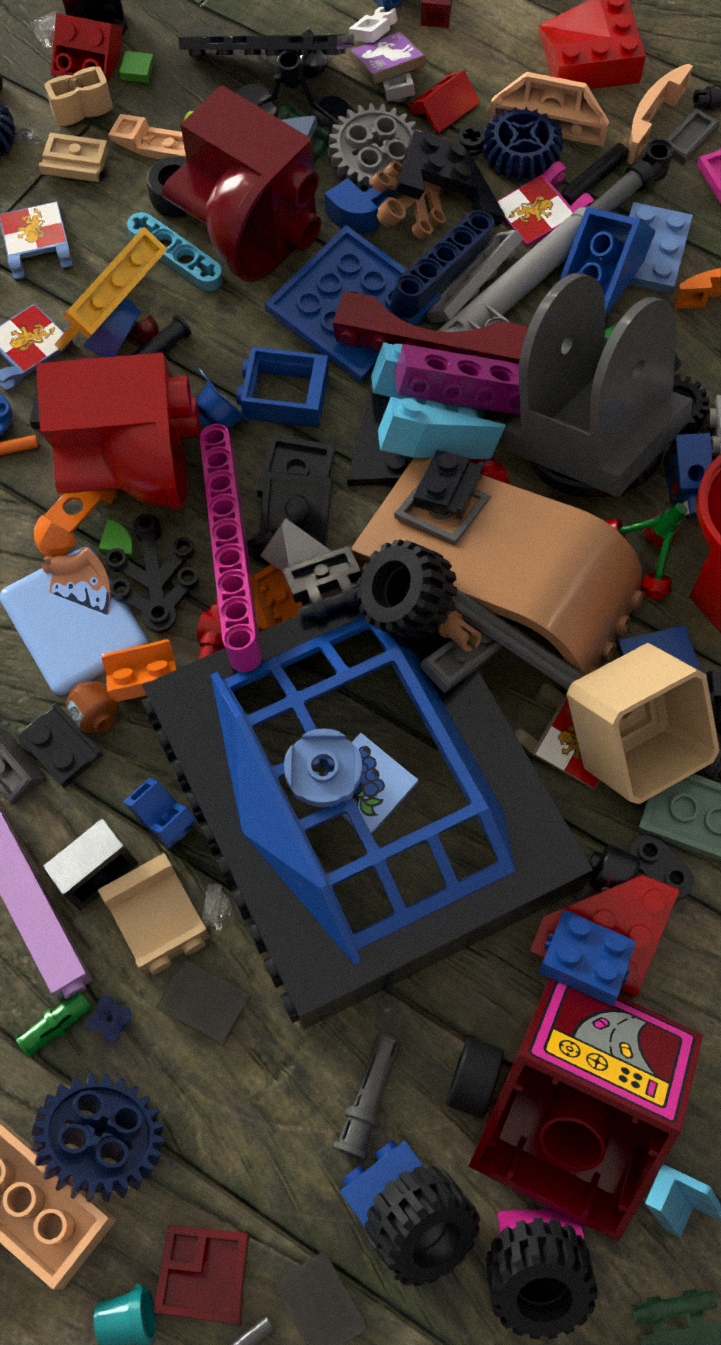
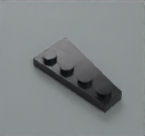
(370, 463)

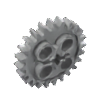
(370, 139)

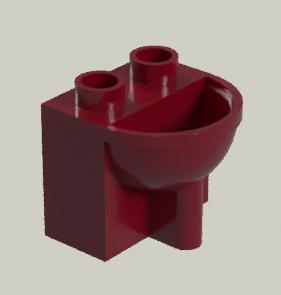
(247, 183)

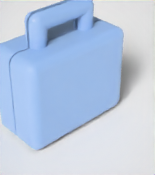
(67, 636)

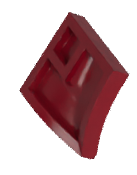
(202, 1274)

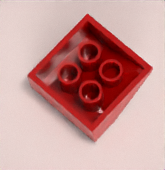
(594, 44)

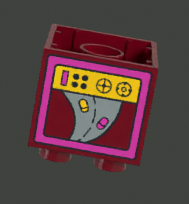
(589, 1107)

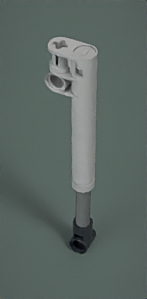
(556, 246)

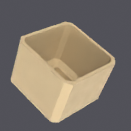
(643, 722)

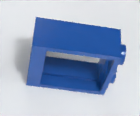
(287, 364)

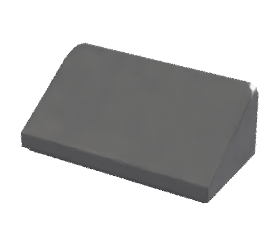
(17, 770)

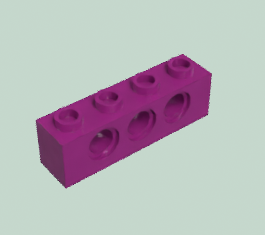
(458, 379)

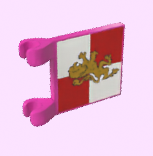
(539, 207)

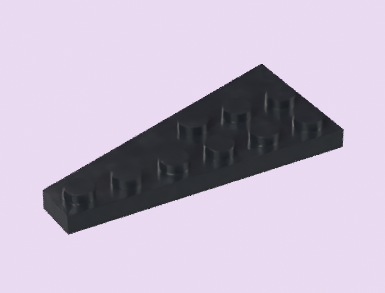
(272, 44)

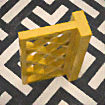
(112, 286)

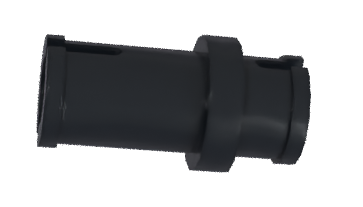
(707, 98)

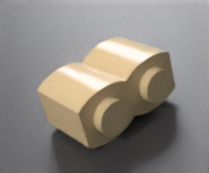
(78, 96)

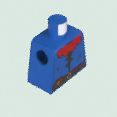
(684, 469)

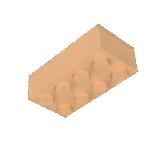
(44, 1224)

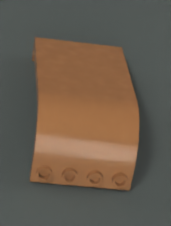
(528, 563)

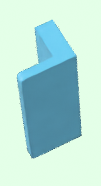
(675, 1197)

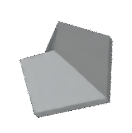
(291, 546)

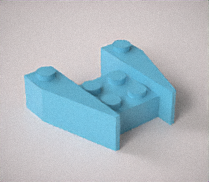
(422, 426)

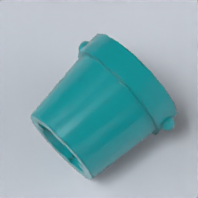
(126, 1319)

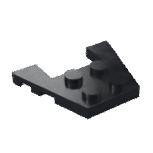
(448, 167)

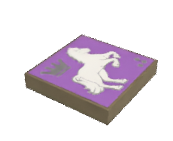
(387, 57)

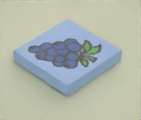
(382, 784)

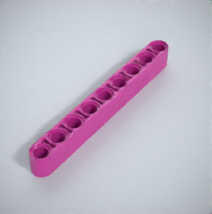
(230, 550)

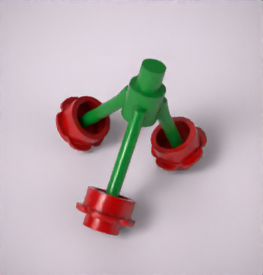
(662, 532)

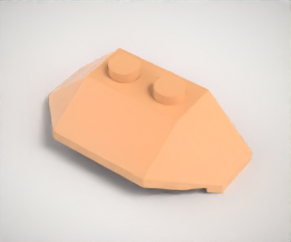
(562, 100)

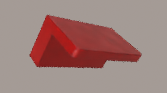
(446, 101)

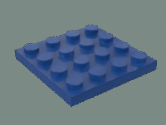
(314, 293)

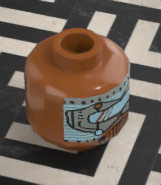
(91, 707)

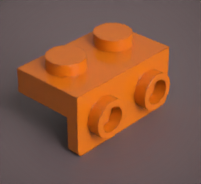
(273, 598)

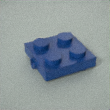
(588, 957)

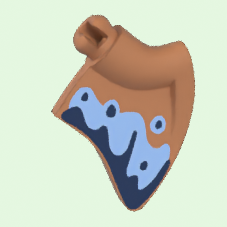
(80, 579)

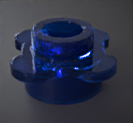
(98, 1022)

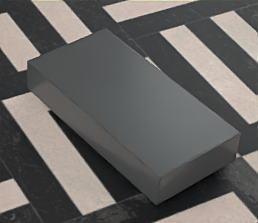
(691, 135)

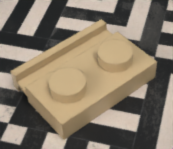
(74, 157)

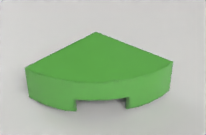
(116, 537)

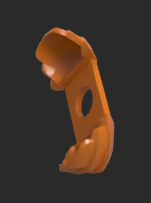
(55, 528)

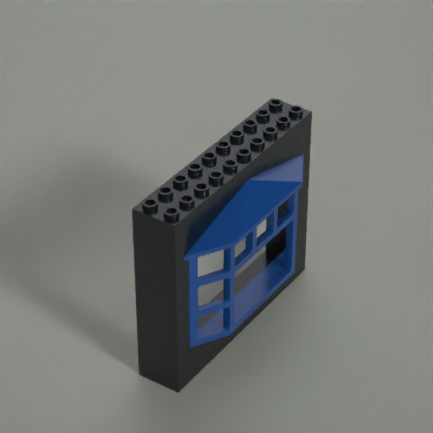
(267, 844)

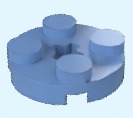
(329, 789)

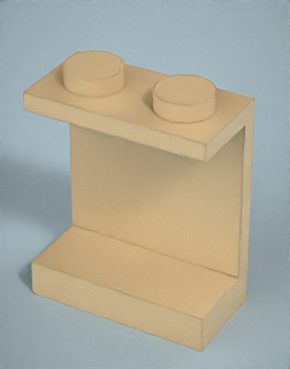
(155, 915)

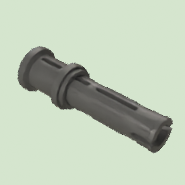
(362, 1114)

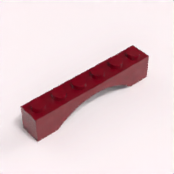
(366, 323)

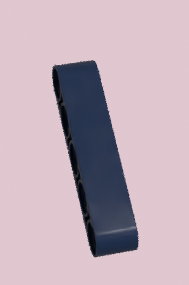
(441, 264)

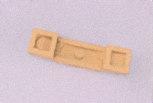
(665, 90)
(137, 136)

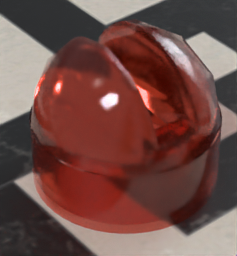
(146, 329)

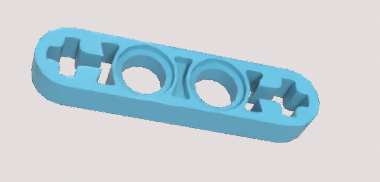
(177, 249)

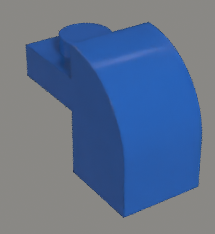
(351, 207)
(114, 330)
(160, 812)

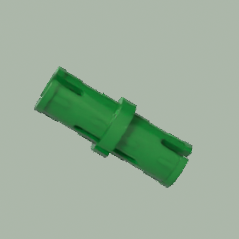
(53, 1023)

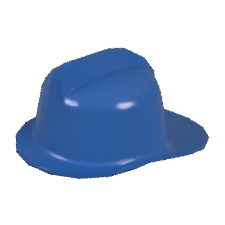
(216, 408)

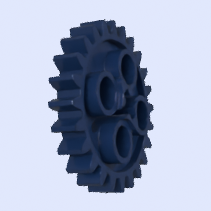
(85, 1166)

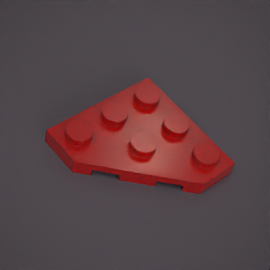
(631, 909)

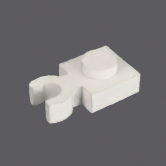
(373, 27)

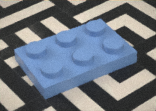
(666, 249)

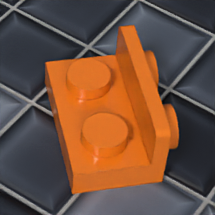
(136, 666)

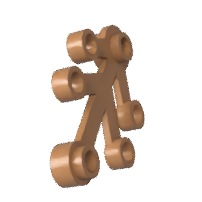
(393, 210)

